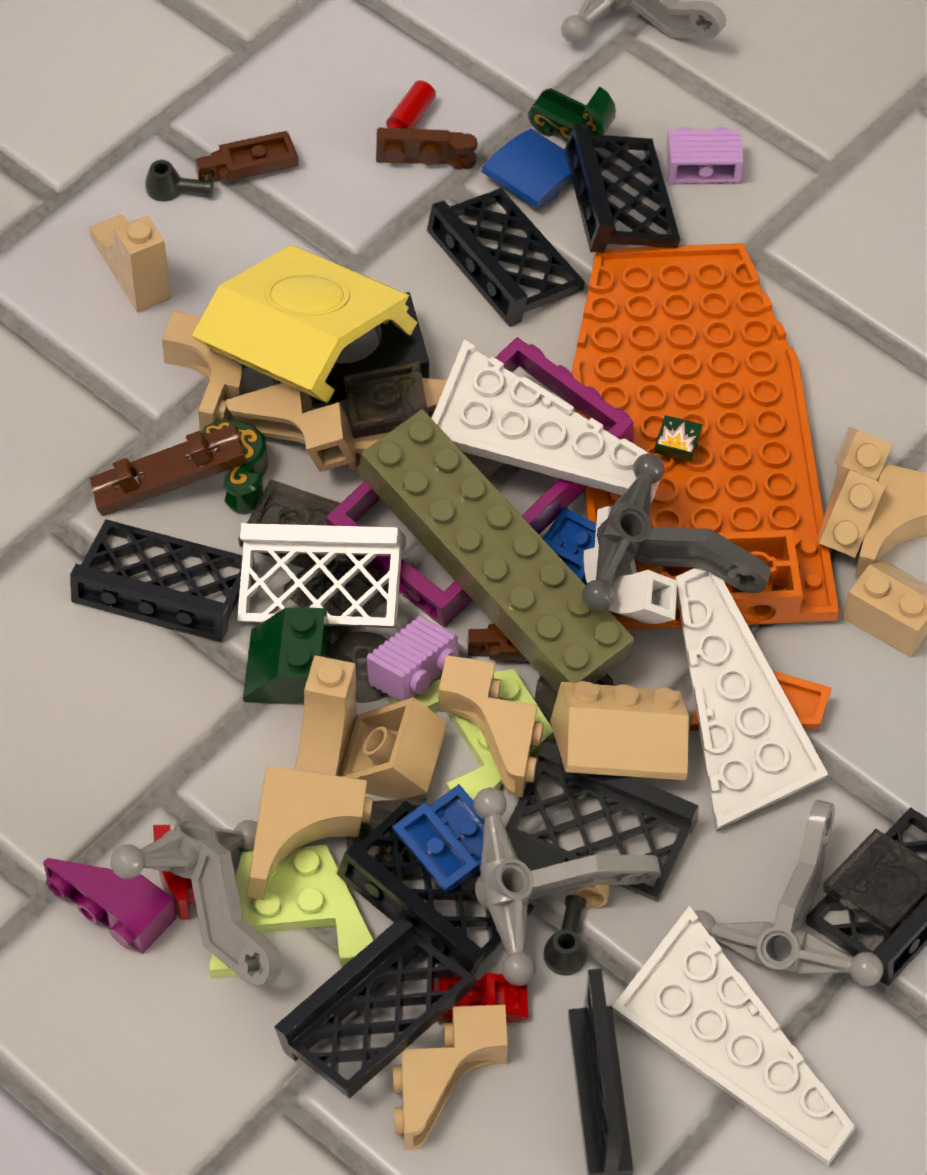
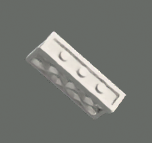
(322, 540)

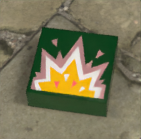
(678, 438)

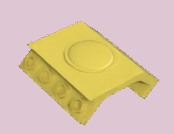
(297, 317)

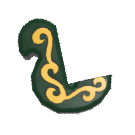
(559, 113)
(245, 481)

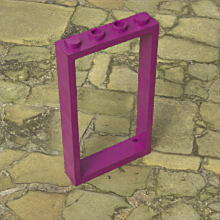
(447, 604)

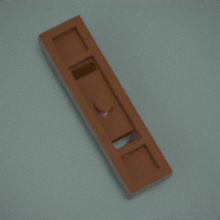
(168, 469)

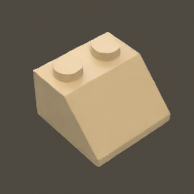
(889, 606)
(395, 749)

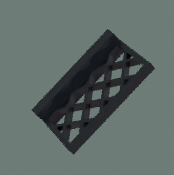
(594, 189)
(481, 262)
(151, 599)
(624, 794)
(396, 899)
(906, 942)
(353, 990)
(599, 1083)

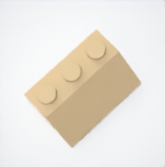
(621, 730)

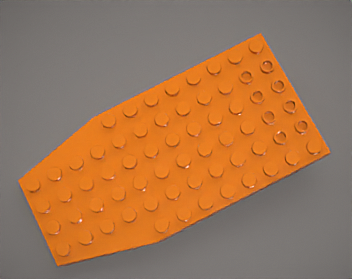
(700, 343)

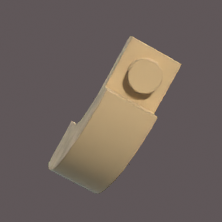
(222, 373)

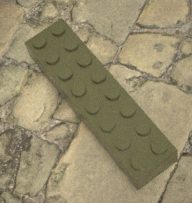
(493, 553)

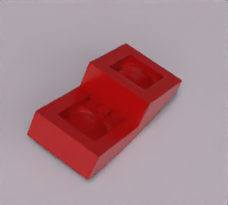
(490, 990)

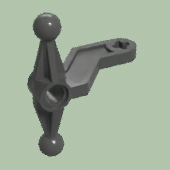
(630, 536)

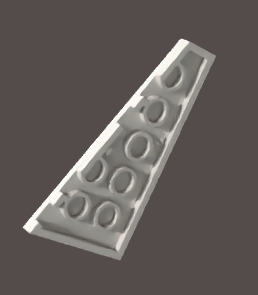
(528, 427)
(745, 722)
(718, 1026)

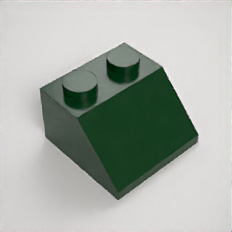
(283, 654)

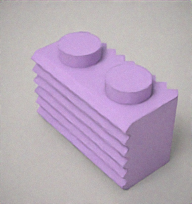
(704, 156)
(411, 659)

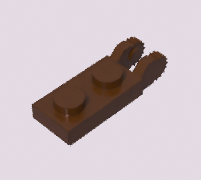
(426, 147)

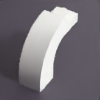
(638, 595)

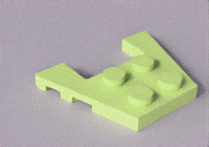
(487, 775)
(301, 896)

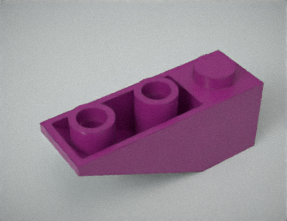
(130, 908)

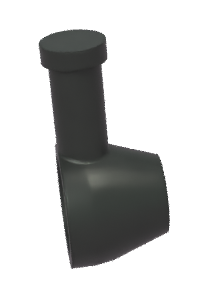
(165, 184)
(570, 960)

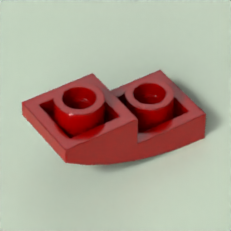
(174, 885)

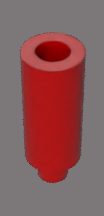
(412, 106)

